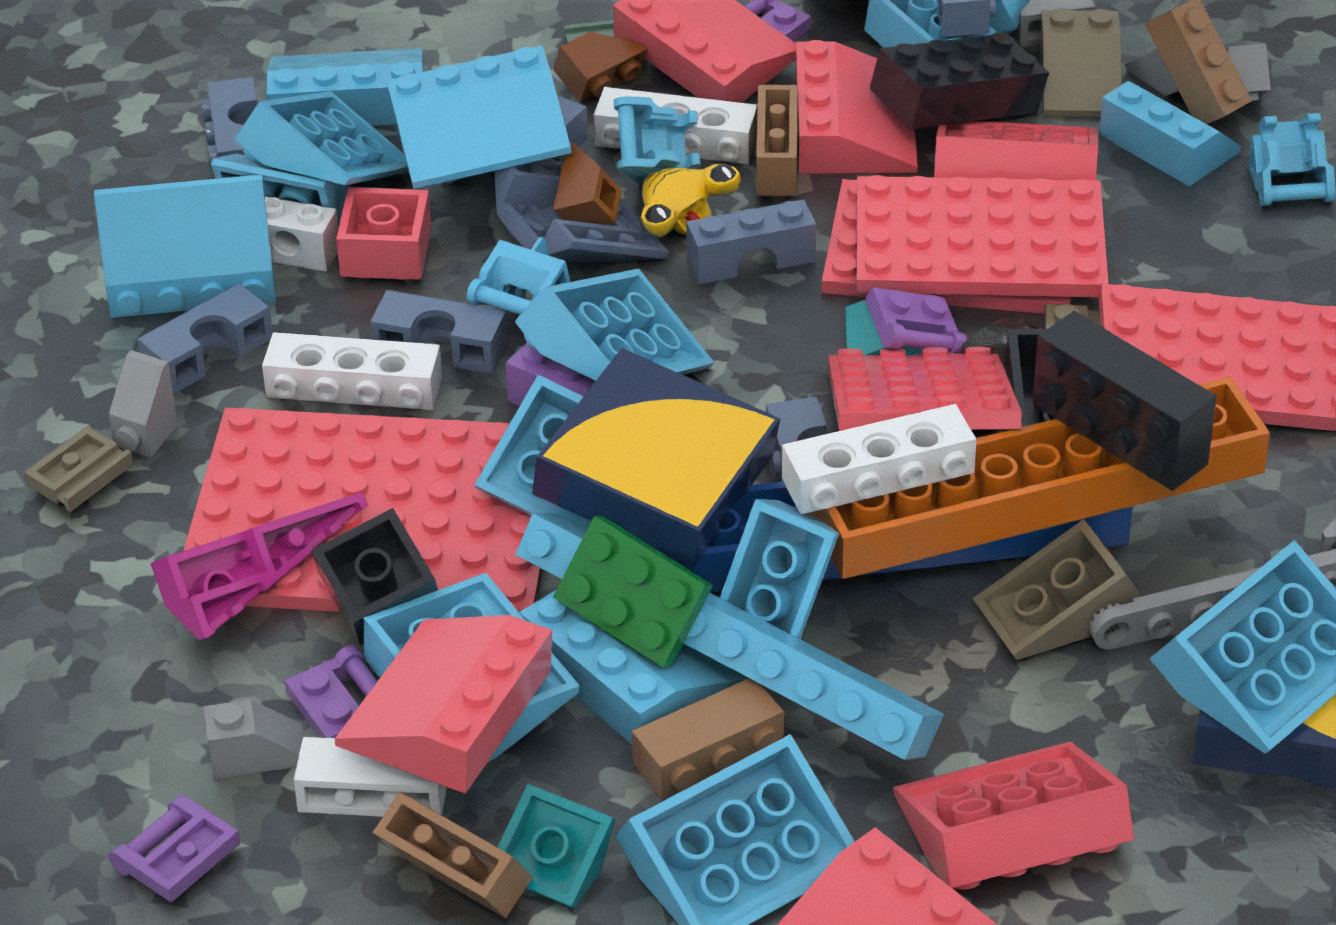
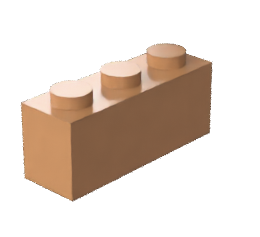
(1198, 61)
(776, 140)
(706, 737)
(453, 854)

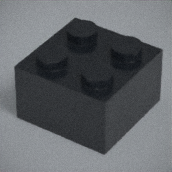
(372, 569)

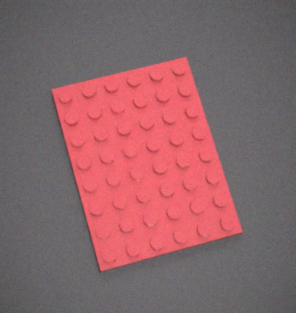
(420, 467)

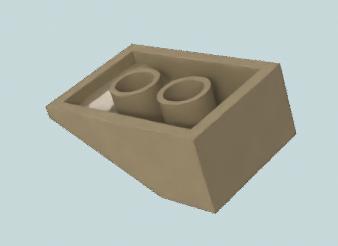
(1081, 58)
(1055, 593)

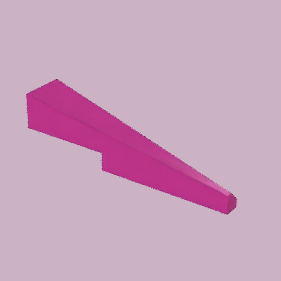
(222, 576)

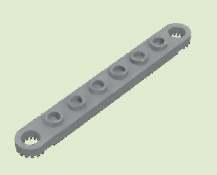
(1175, 609)

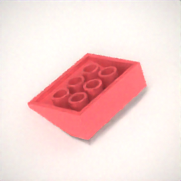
(706, 44)
(841, 120)
(1016, 151)
(451, 697)
(1016, 814)
(881, 886)

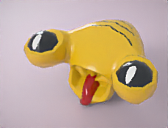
(681, 195)

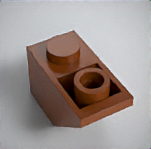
(597, 62)
(586, 191)

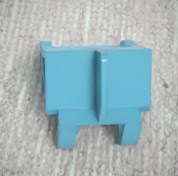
(652, 137)
(1287, 151)
(512, 272)

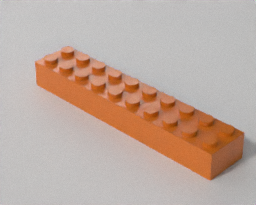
(1031, 483)

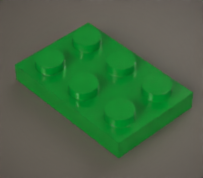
(632, 591)

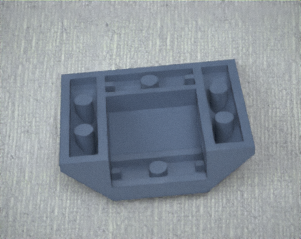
(526, 208)

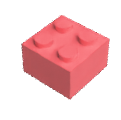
(384, 233)

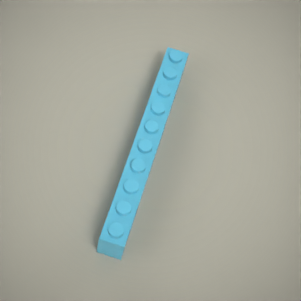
(771, 657)

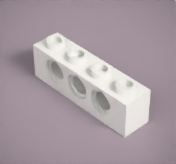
(723, 131)
(302, 233)
(352, 371)
(878, 459)

